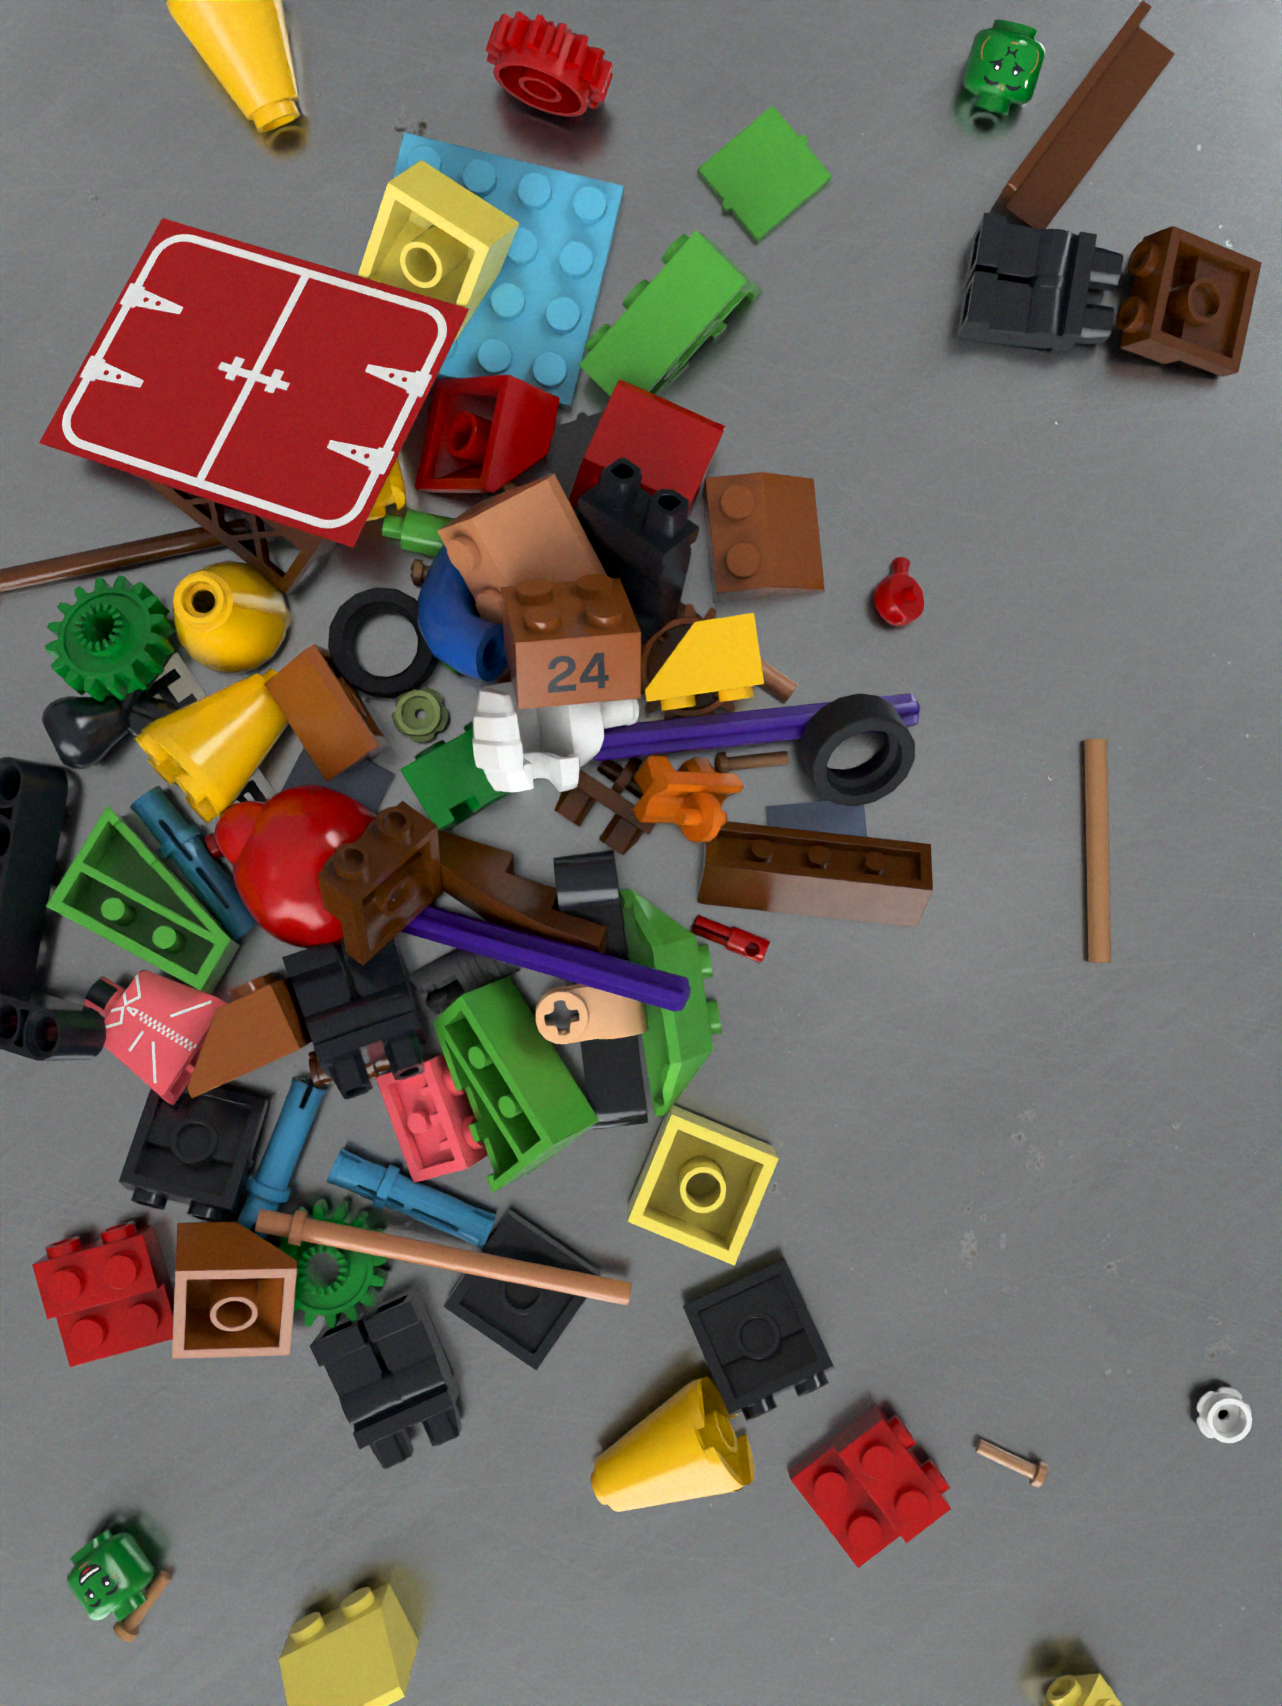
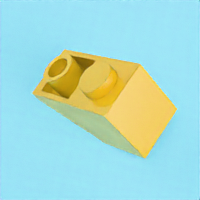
(710, 658)

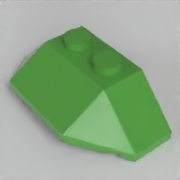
(675, 1040)

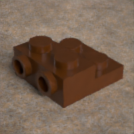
(1188, 301)
(382, 879)

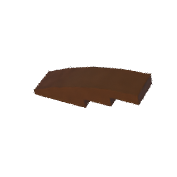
(487, 885)

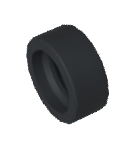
(341, 641)
(874, 777)

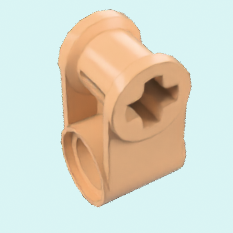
(599, 1015)

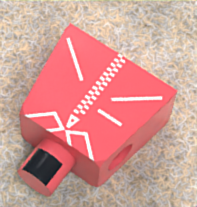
(155, 1028)

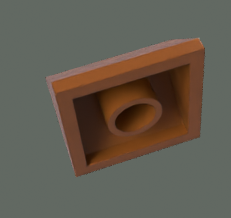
(326, 713)

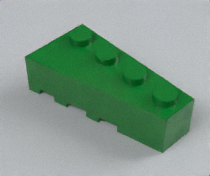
(449, 781)

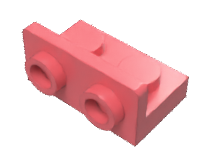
(431, 1121)

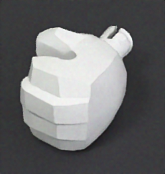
(541, 741)

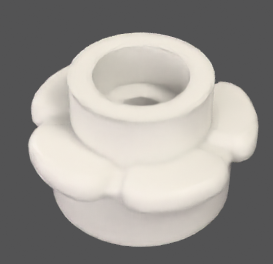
(1234, 1425)

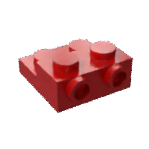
(107, 1292)
(871, 1486)

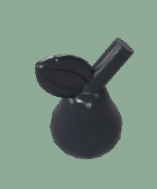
(88, 728)

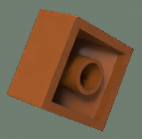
(762, 536)
(250, 1033)
(231, 1293)

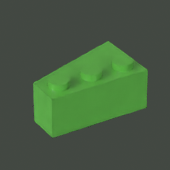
(669, 317)
(142, 906)
(513, 1079)

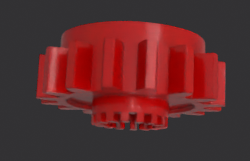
(548, 65)

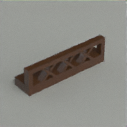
(259, 556)

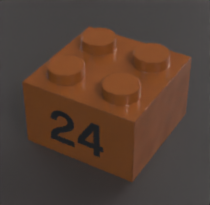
(571, 642)

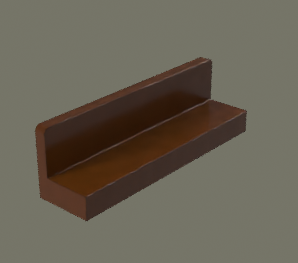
(1084, 125)
(816, 874)

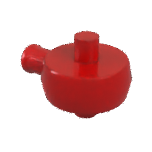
(899, 595)

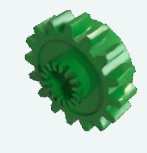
(111, 639)
(340, 1291)

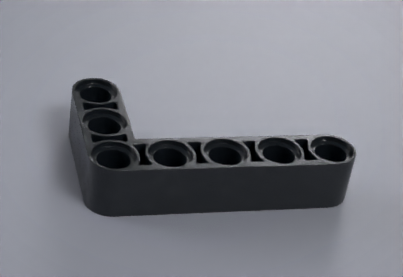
(30, 830)
(612, 1067)

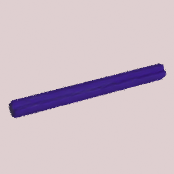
(725, 729)
(552, 958)

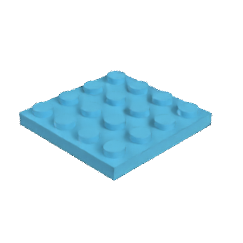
(553, 274)

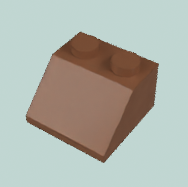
(516, 539)

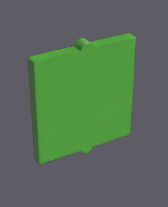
(764, 174)

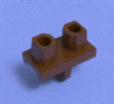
(624, 828)

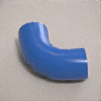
(453, 629)

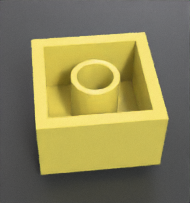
(702, 1184)

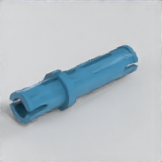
(157, 810)
(271, 1182)
(416, 1200)

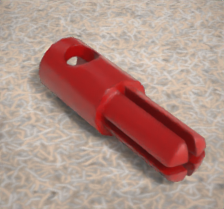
(733, 938)

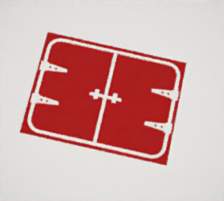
(256, 380)

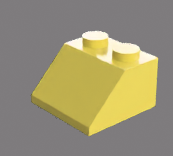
(437, 239)
(350, 1654)

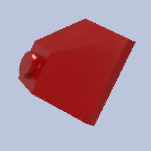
(484, 433)

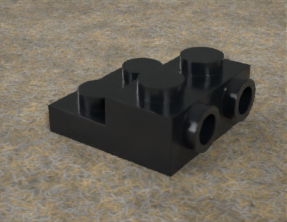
(195, 1152)
(759, 1340)

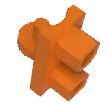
(685, 796)

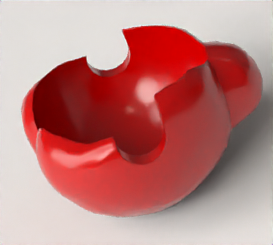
(280, 851)

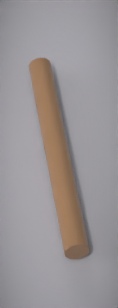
(1097, 850)

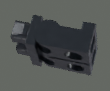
(1034, 287)
(640, 541)
(362, 1028)
(391, 1377)

